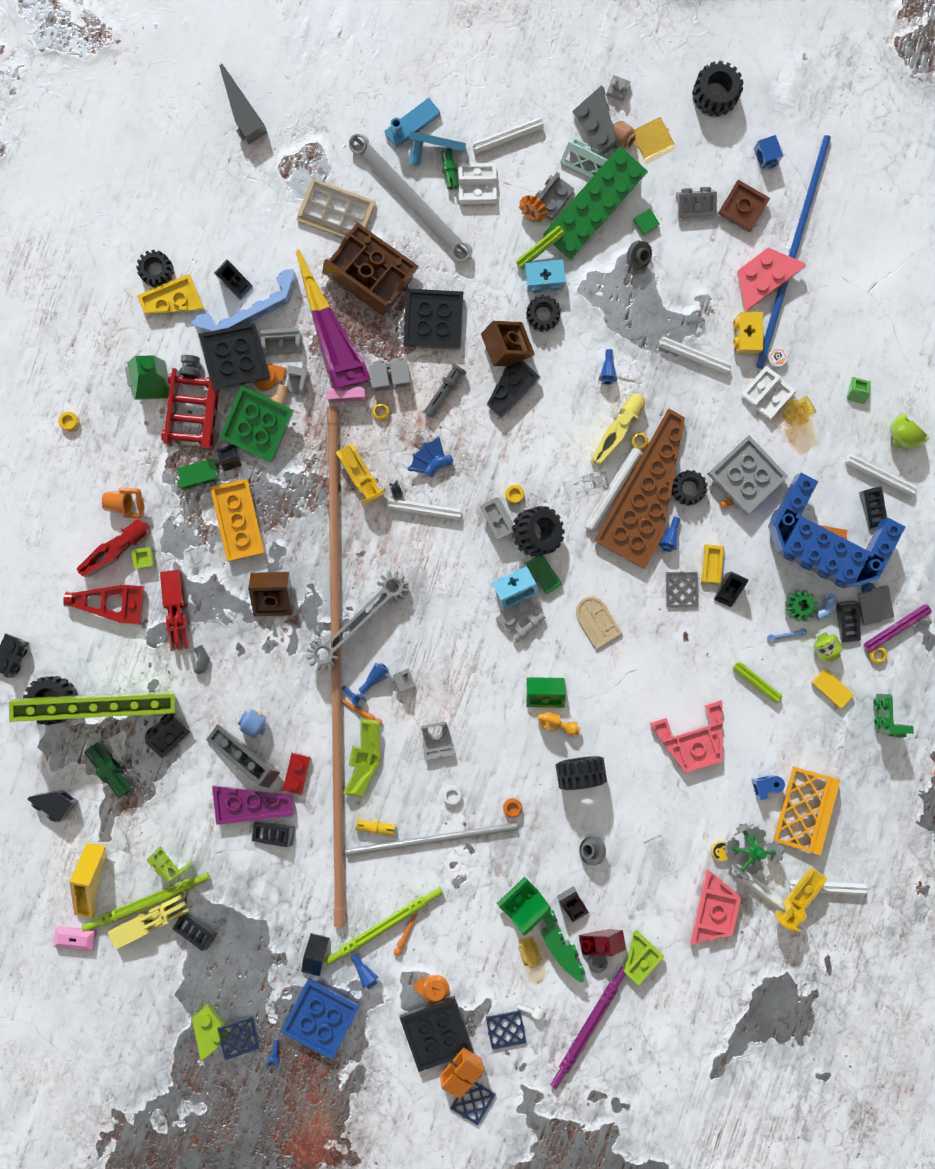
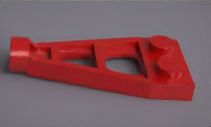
(131, 602)

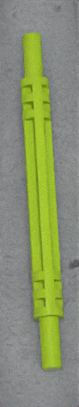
(146, 902)
(383, 926)

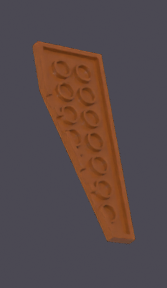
(641, 509)

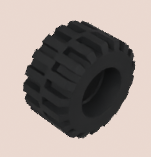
(723, 75)
(550, 529)
(56, 683)
(581, 773)

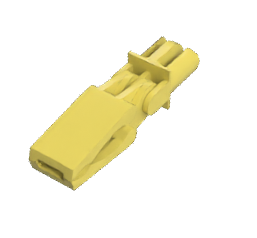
(631, 410)
(141, 926)

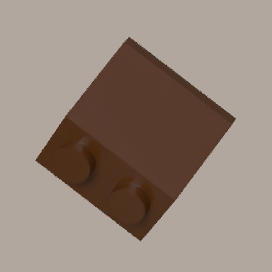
(507, 343)
(270, 593)

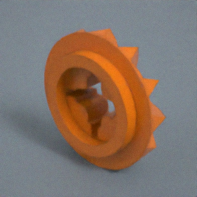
(531, 203)

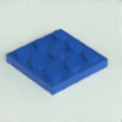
(320, 1018)

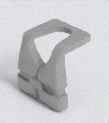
(437, 746)

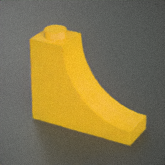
(86, 880)

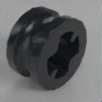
(396, 489)

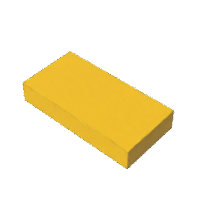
(712, 564)
(832, 688)

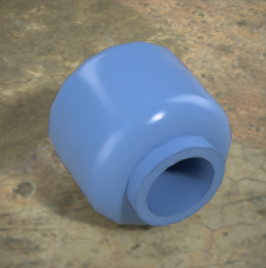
(252, 723)

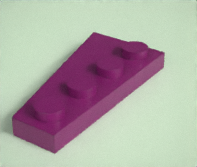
(243, 805)

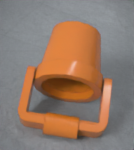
(122, 502)

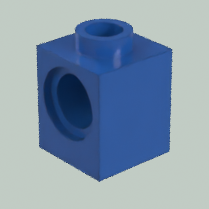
(768, 152)

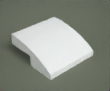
(477, 183)
(768, 393)

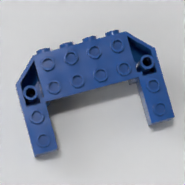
(823, 550)

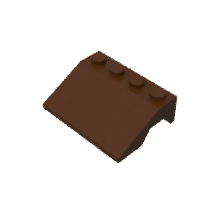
(370, 269)

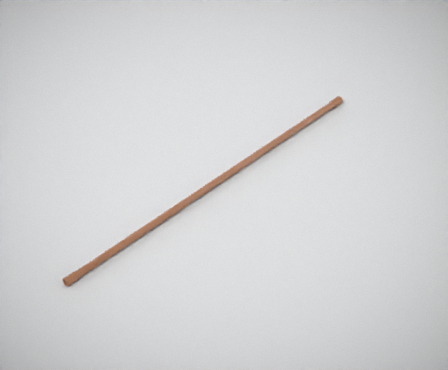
(339, 909)

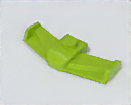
(364, 758)

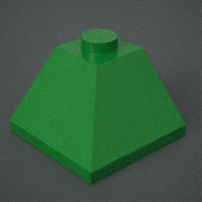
(148, 377)

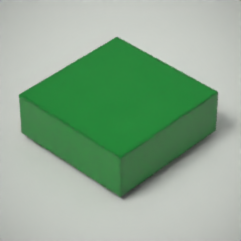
(646, 222)

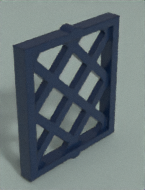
(511, 1021)
(242, 1051)
(465, 1114)

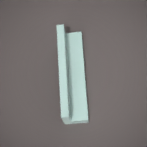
(584, 150)

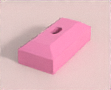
(346, 394)
(84, 940)

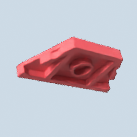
(765, 275)
(715, 911)

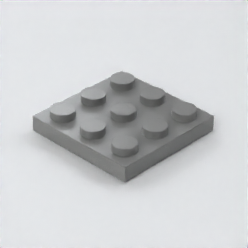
(747, 475)

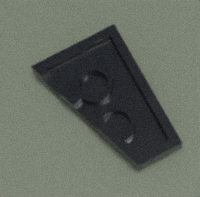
(513, 385)

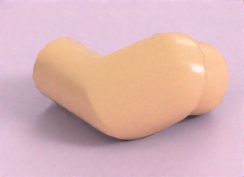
(281, 394)

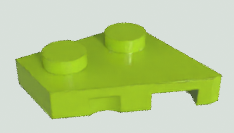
(641, 958)
(206, 1032)

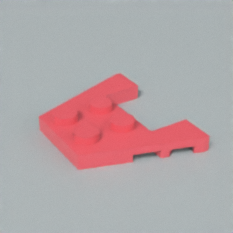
(696, 747)

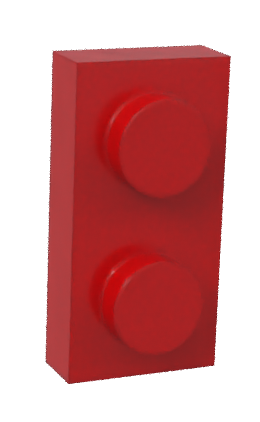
(296, 773)

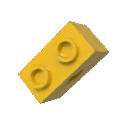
(754, 325)

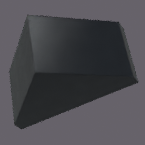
(232, 279)
(730, 588)
(572, 904)
(314, 954)

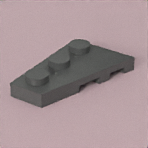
(596, 120)

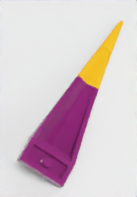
(339, 354)

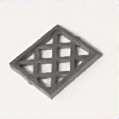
(668, 589)

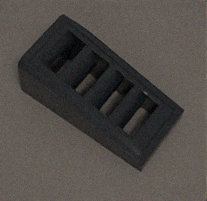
(864, 496)
(855, 620)
(283, 840)
(196, 941)

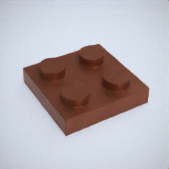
(744, 205)

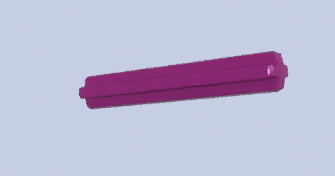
(897, 628)

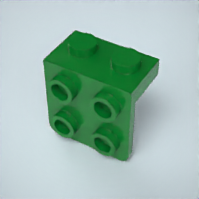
(884, 721)
(524, 906)

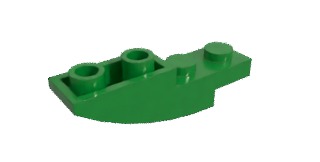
(562, 951)

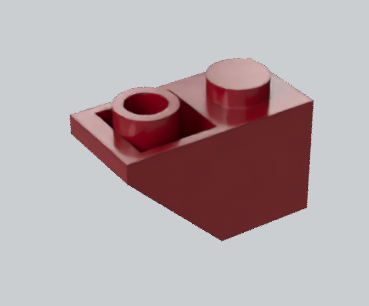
(602, 942)

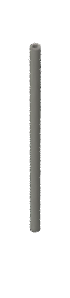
(431, 839)

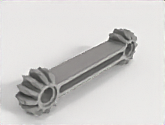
(358, 619)

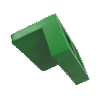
(198, 474)
(545, 692)

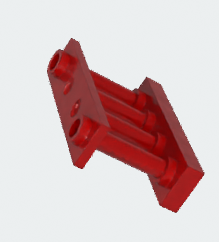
(208, 420)

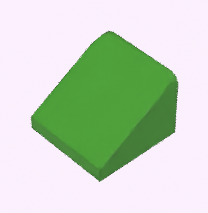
(859, 390)

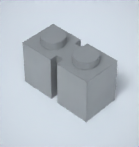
(380, 377)

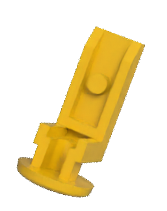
(359, 474)
(799, 899)

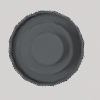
(639, 255)
(592, 850)

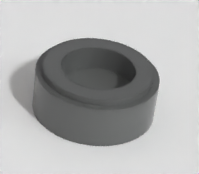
(597, 963)

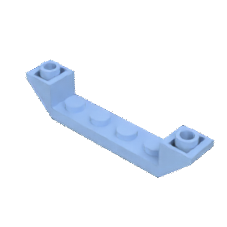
(260, 308)

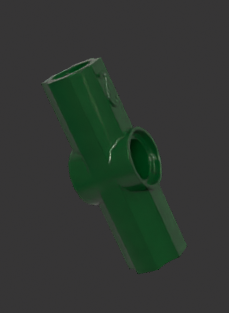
(108, 770)

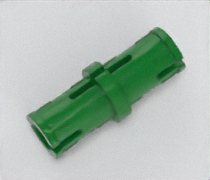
(449, 169)

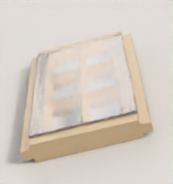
(334, 208)

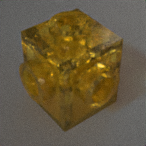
(798, 411)

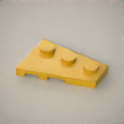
(172, 297)

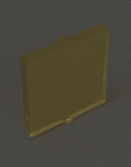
(653, 138)

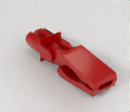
(114, 548)
(174, 598)

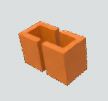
(460, 1079)

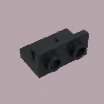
(11, 654)
(166, 734)

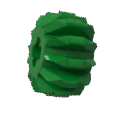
(796, 610)

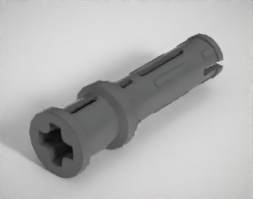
(449, 382)

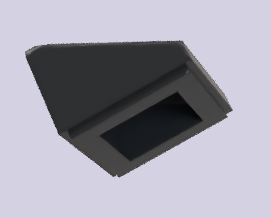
(229, 457)

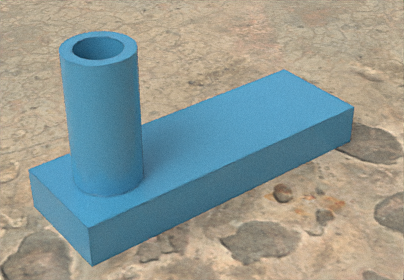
(412, 121)
(418, 140)

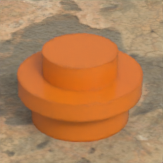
(512, 807)

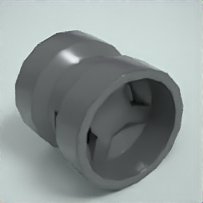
(189, 366)

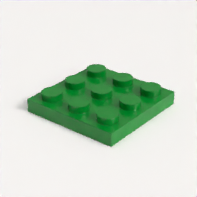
(257, 423)

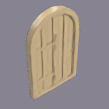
(597, 621)

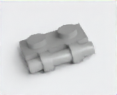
(514, 615)

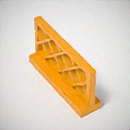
(823, 815)

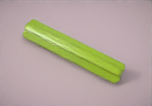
(540, 247)
(757, 682)

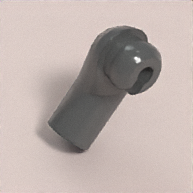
(203, 660)

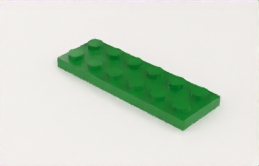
(597, 201)

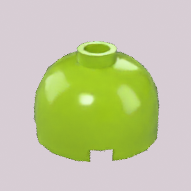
(907, 433)

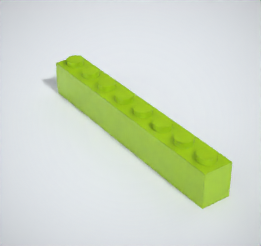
(91, 706)

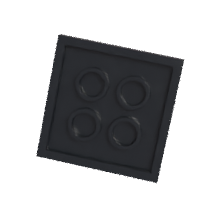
(433, 318)
(233, 356)
(435, 1033)

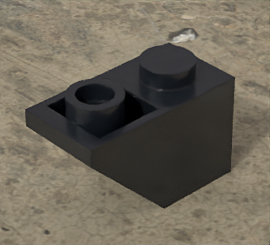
(55, 804)

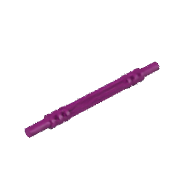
(588, 1028)

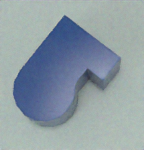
(767, 784)

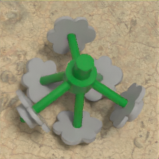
(754, 860)

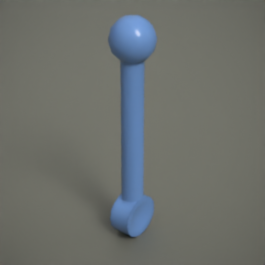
(771, 638)

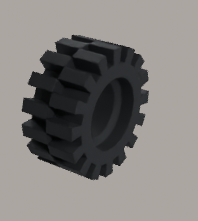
(150, 258)
(543, 302)
(700, 487)

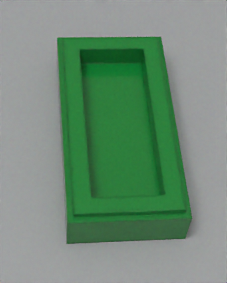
(543, 574)

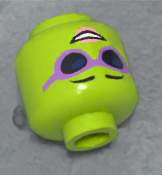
(828, 647)

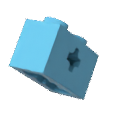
(552, 269)
(515, 587)

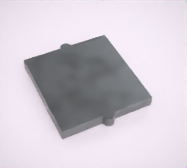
(875, 605)

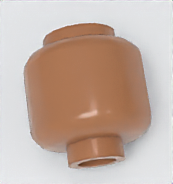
(625, 134)

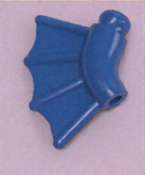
(430, 458)

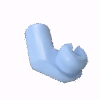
(828, 607)

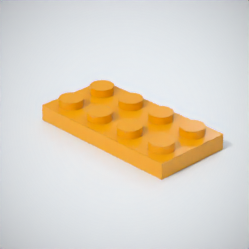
(237, 520)

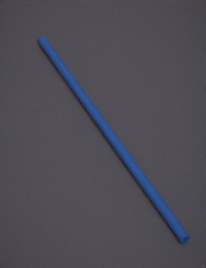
(794, 248)

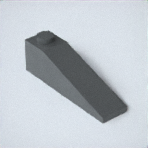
(247, 120)
(243, 757)

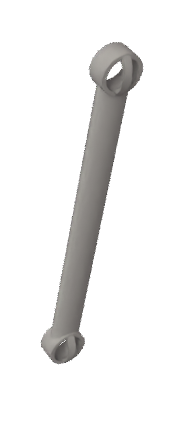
(410, 197)

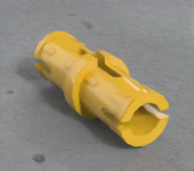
(375, 827)

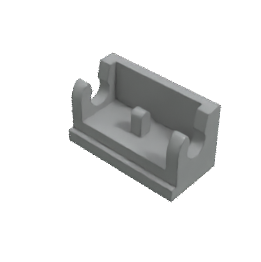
(281, 341)
(497, 518)

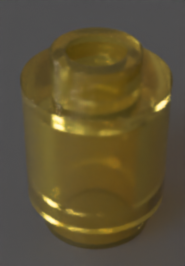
(529, 952)

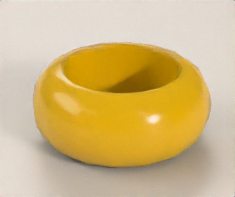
(381, 405)
(633, 441)
(871, 656)

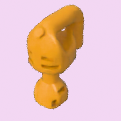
(553, 721)

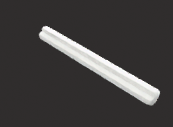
(615, 486)

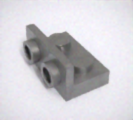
(555, 194)
(697, 203)

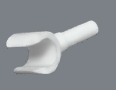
(537, 1013)

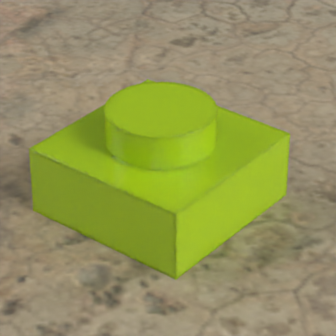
(142, 558)

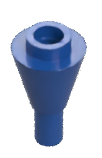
(608, 372)
(670, 539)
(378, 673)
(366, 975)

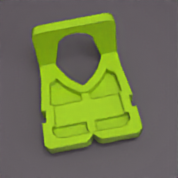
(163, 863)

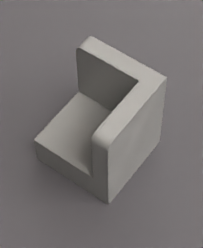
(297, 379)

